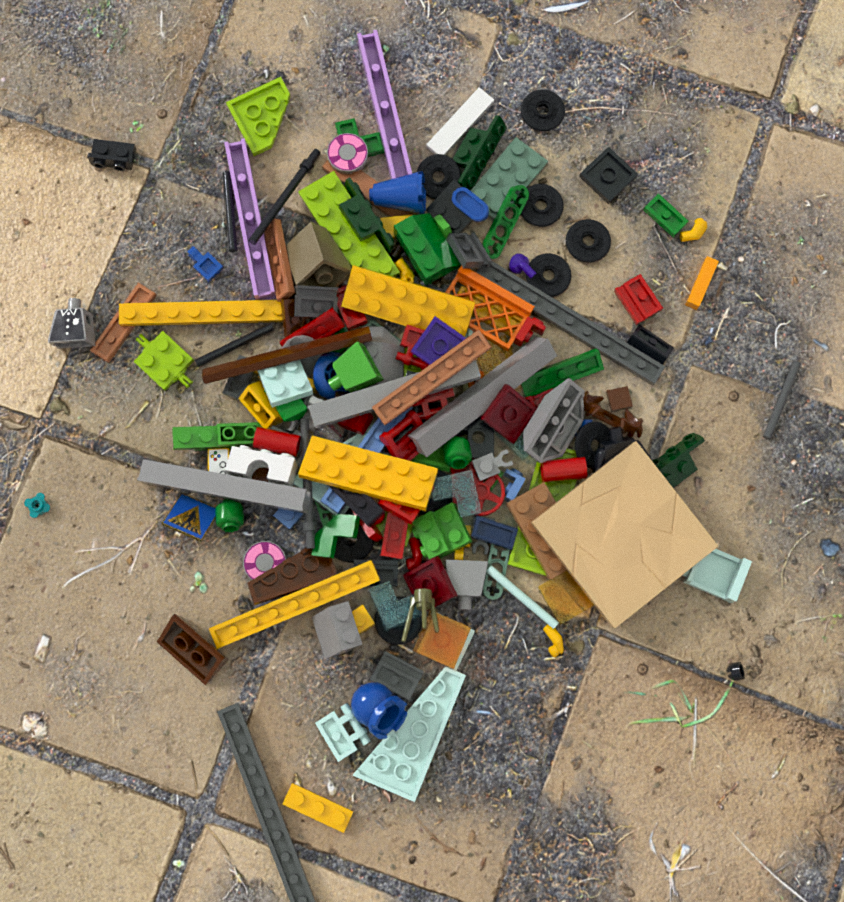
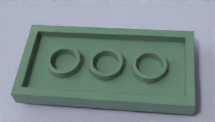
(514, 167)

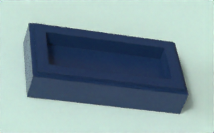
(494, 532)

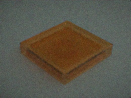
(446, 644)

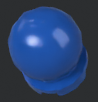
(378, 709)

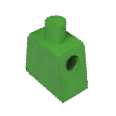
(355, 370)

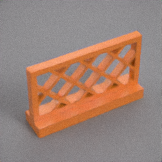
(497, 296)

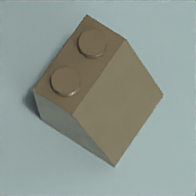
(317, 258)

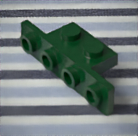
(477, 150)
(361, 217)
(677, 462)

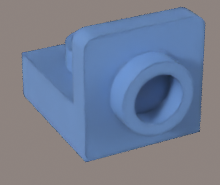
(513, 488)
(288, 518)

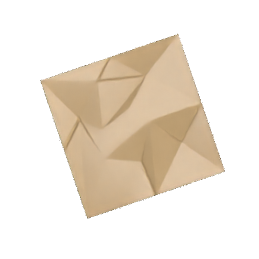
(624, 534)

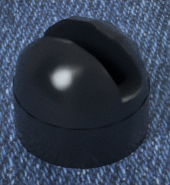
(736, 670)

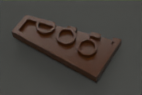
(291, 576)

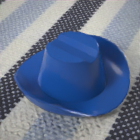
(323, 372)

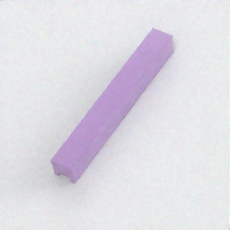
(384, 105)
(250, 219)

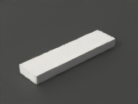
(460, 122)

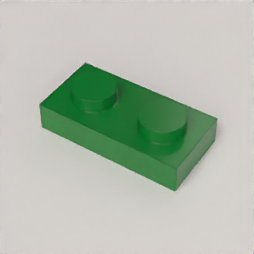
(665, 215)

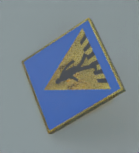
(190, 517)

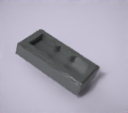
(237, 384)

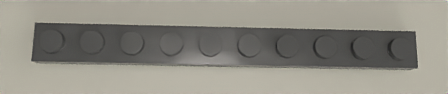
(576, 324)
(265, 804)

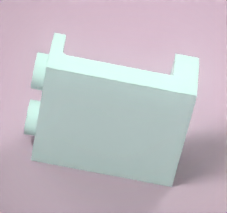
(719, 575)

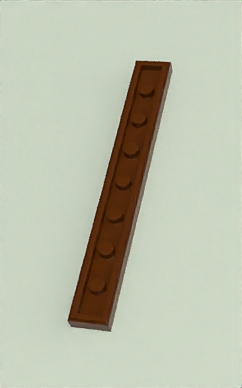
(286, 355)

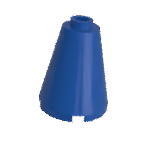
(401, 193)

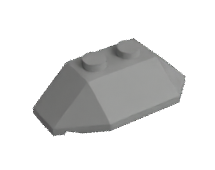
(383, 351)
(555, 422)

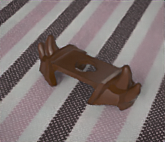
(628, 424)

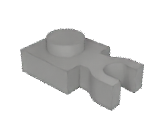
(489, 466)

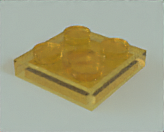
(564, 597)

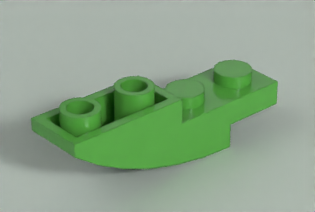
(212, 437)

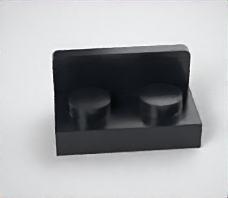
(112, 154)

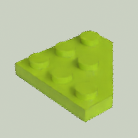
(260, 114)

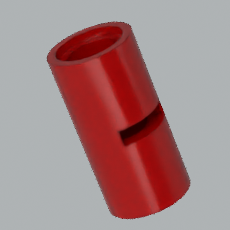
(276, 441)
(564, 469)

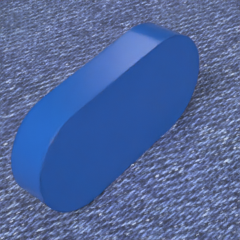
(470, 204)

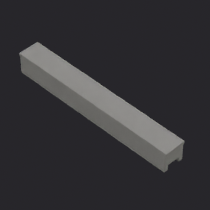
(479, 396)
(363, 400)
(225, 486)

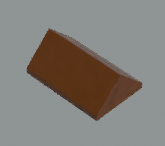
(191, 649)

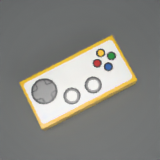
(218, 460)

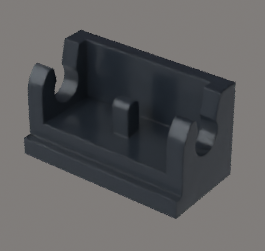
(386, 570)

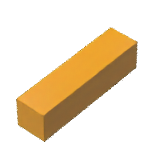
(701, 283)

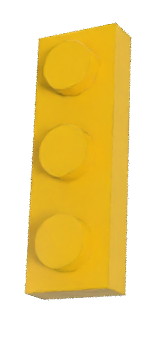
(318, 807)

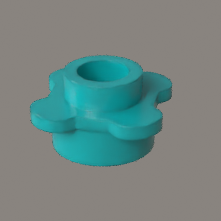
(43, 505)

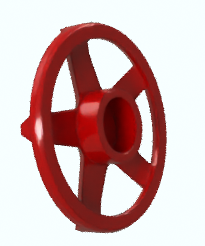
(484, 493)

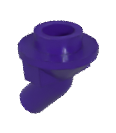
(519, 264)

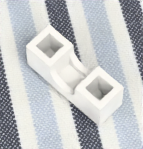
(244, 461)

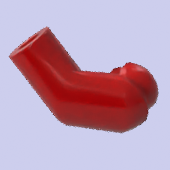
(416, 554)

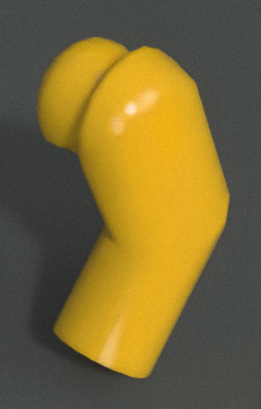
(697, 231)
(405, 271)
(557, 647)

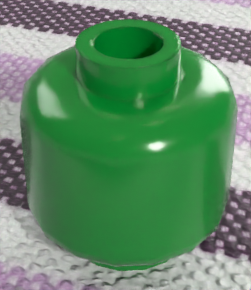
(457, 452)
(229, 515)

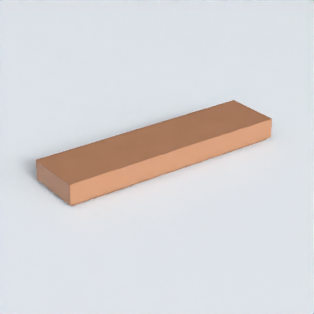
(279, 260)
(114, 334)

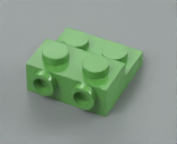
(441, 532)

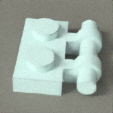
(336, 735)

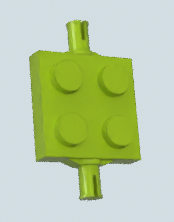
(164, 361)

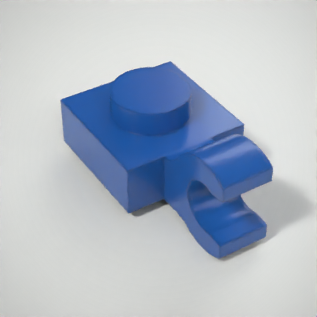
(205, 265)

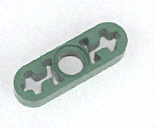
(487, 584)

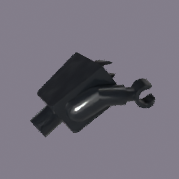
(614, 446)

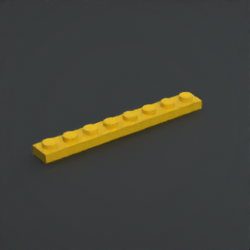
(200, 312)
(294, 604)

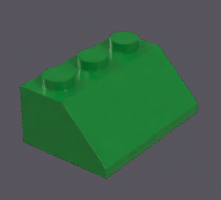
(426, 247)

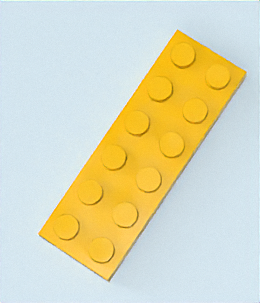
(404, 301)
(368, 473)

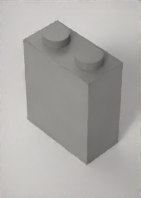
(336, 630)

